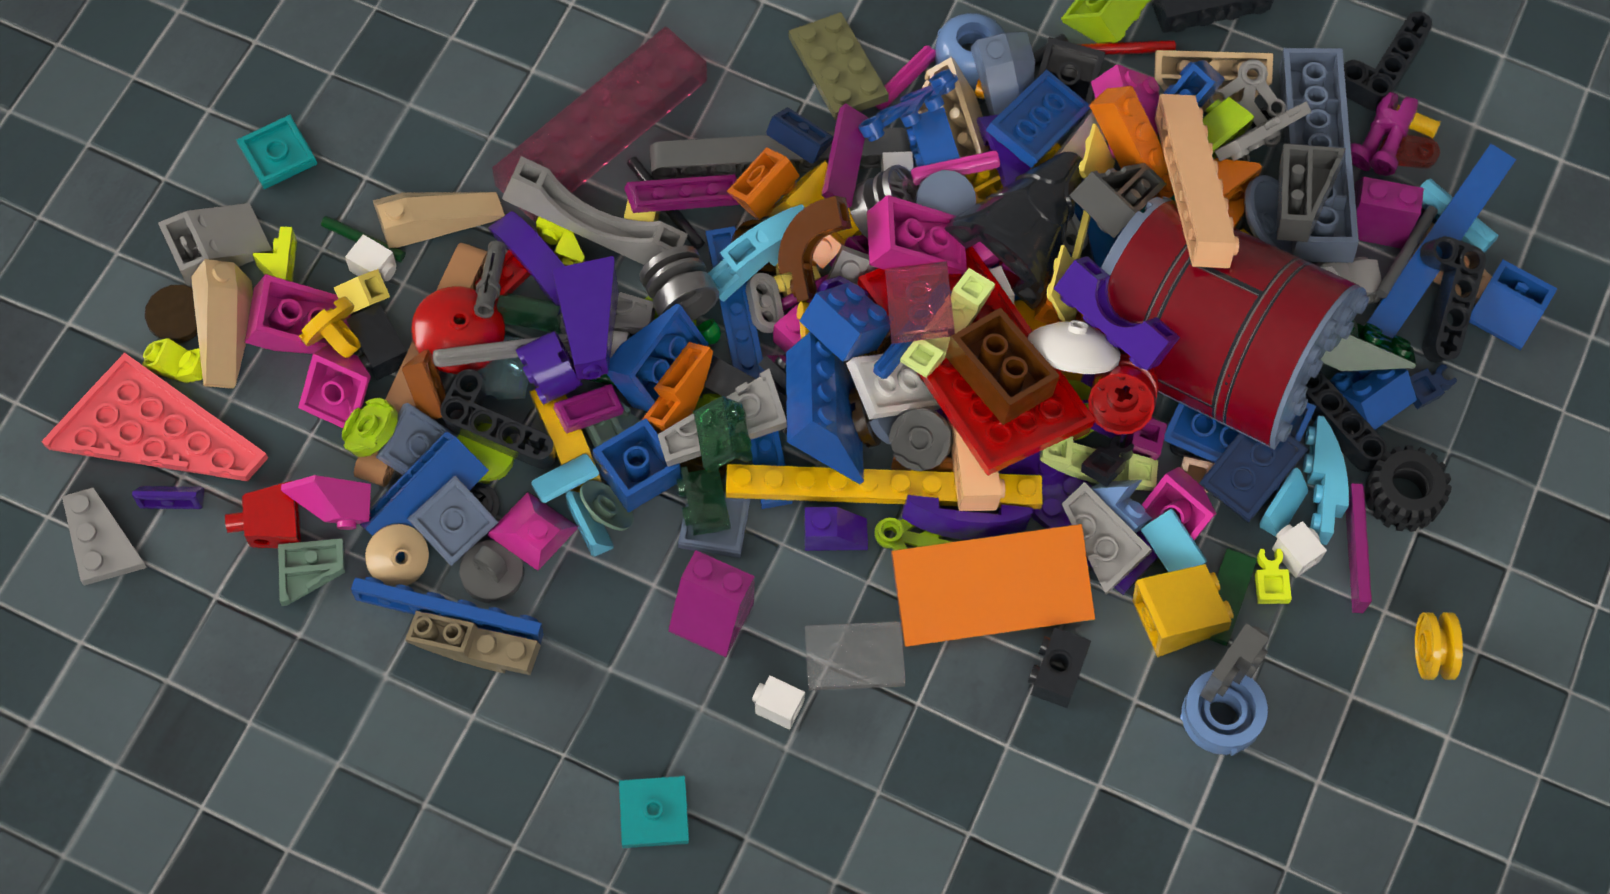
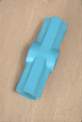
(1478, 234)

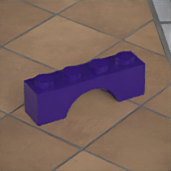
(1086, 289)

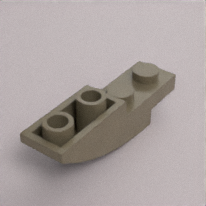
(472, 645)

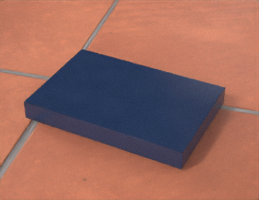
(1250, 473)

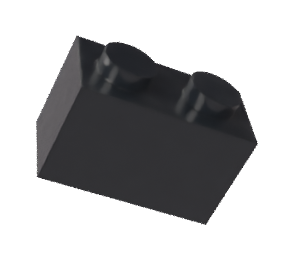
(379, 342)

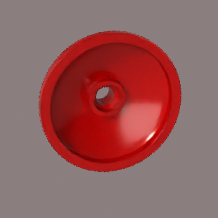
(435, 326)

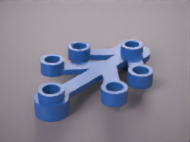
(910, 104)

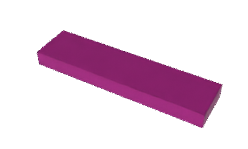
(845, 155)
(680, 193)
(1358, 549)

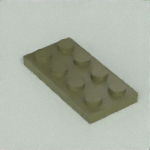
(838, 64)

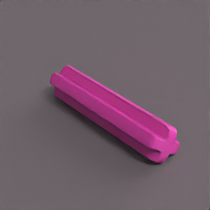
(908, 74)
(963, 166)

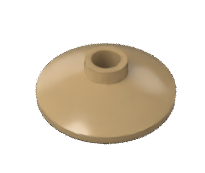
(385, 546)

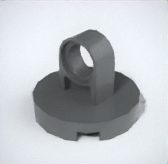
(921, 439)
(490, 572)

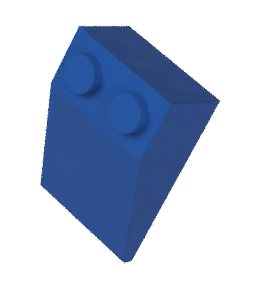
(649, 354)

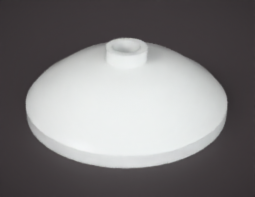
(1075, 347)

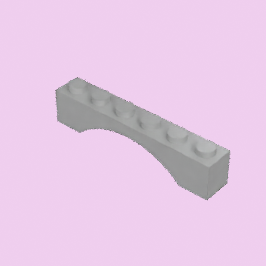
(540, 193)

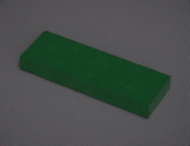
(1233, 580)

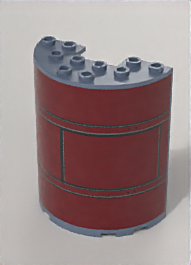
(1243, 330)

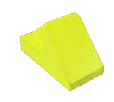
(282, 260)

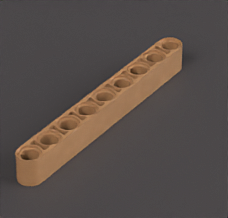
(463, 270)

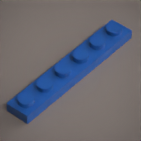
(407, 600)

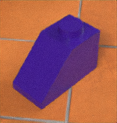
(834, 529)

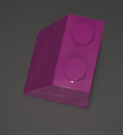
(1386, 211)
(712, 603)

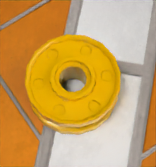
(1438, 646)

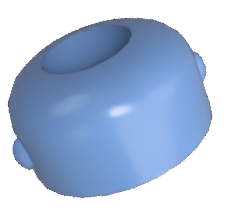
(960, 31)
(1244, 698)

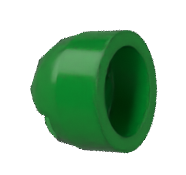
(710, 331)

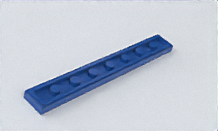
(1452, 223)

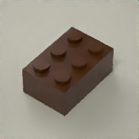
(1002, 366)

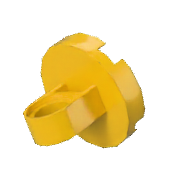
(330, 326)

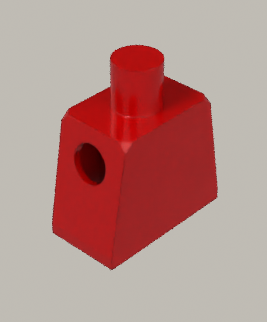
(267, 518)

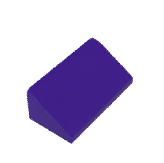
(169, 497)

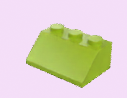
(1103, 19)
(1226, 122)

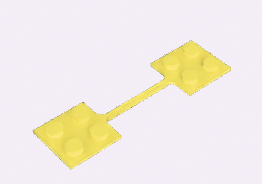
(1099, 159)

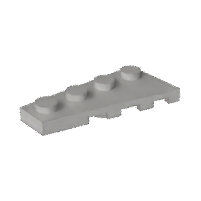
(763, 417)

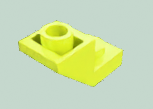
(567, 249)
(173, 361)

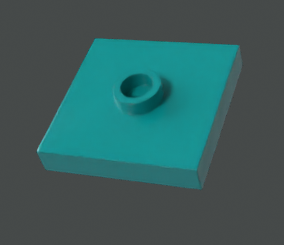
(277, 152)
(653, 812)

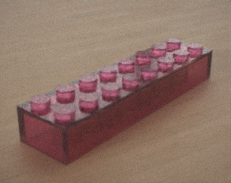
(611, 113)

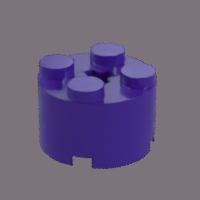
(548, 367)

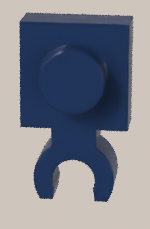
(1430, 386)

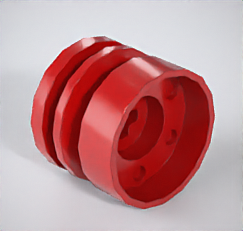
(1120, 409)

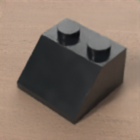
(1073, 65)

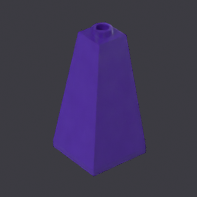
(588, 310)

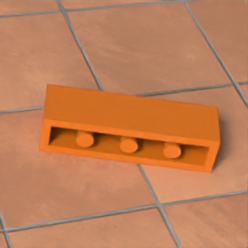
(1130, 132)

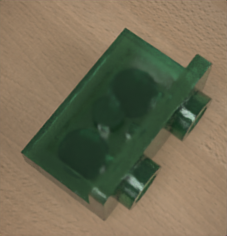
(530, 312)
(722, 433)

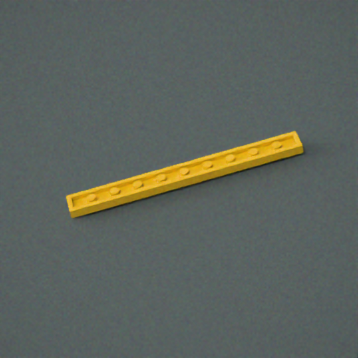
(878, 485)

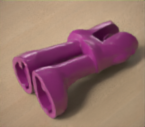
(1389, 122)

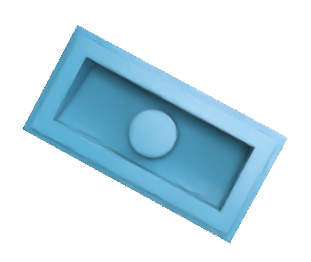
(564, 478)
(1285, 503)
(593, 533)
(1172, 542)

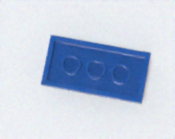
(1038, 118)

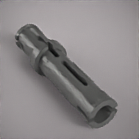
(488, 287)

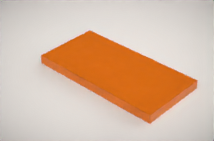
(993, 585)

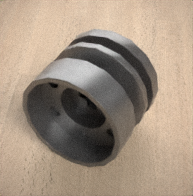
(894, 182)
(681, 279)

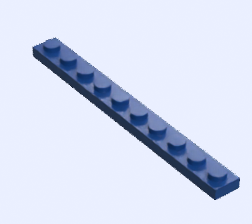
(745, 353)

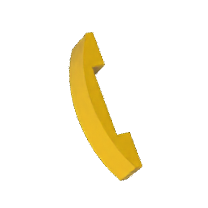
(567, 445)

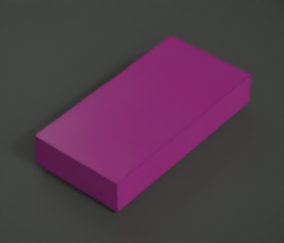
(588, 408)

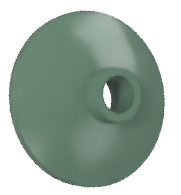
(605, 506)

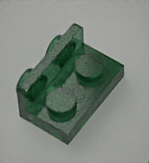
(705, 501)

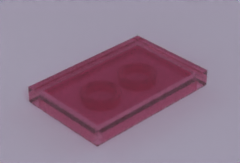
(919, 302)

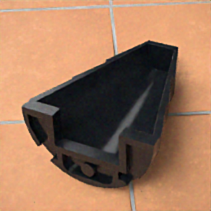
(1025, 223)

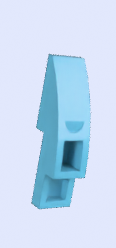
(751, 252)
(1328, 473)

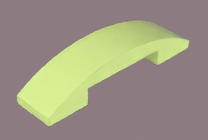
(967, 300)
(1069, 456)

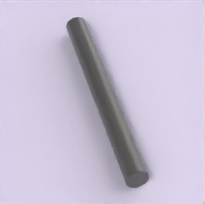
(1406, 252)

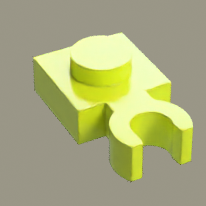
(1272, 582)

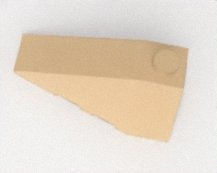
(427, 215)
(222, 313)

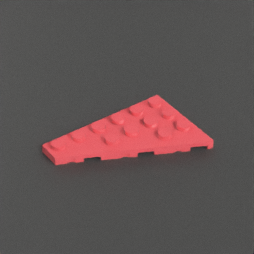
(150, 423)

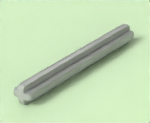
(483, 352)

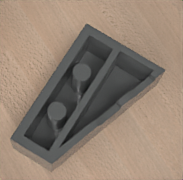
(1303, 187)
(1117, 195)

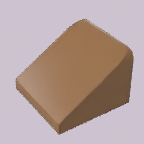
(1196, 467)

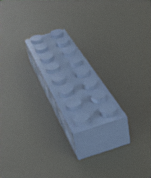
(1319, 80)

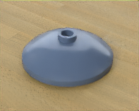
(1262, 209)

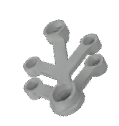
(1250, 87)

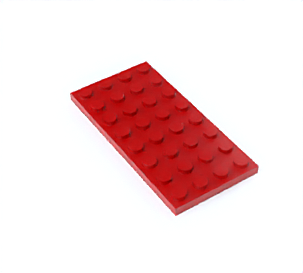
(989, 440)

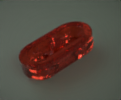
(1411, 152)

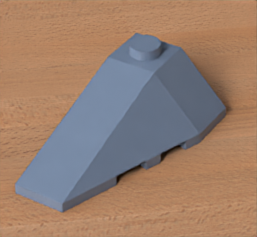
(1004, 68)

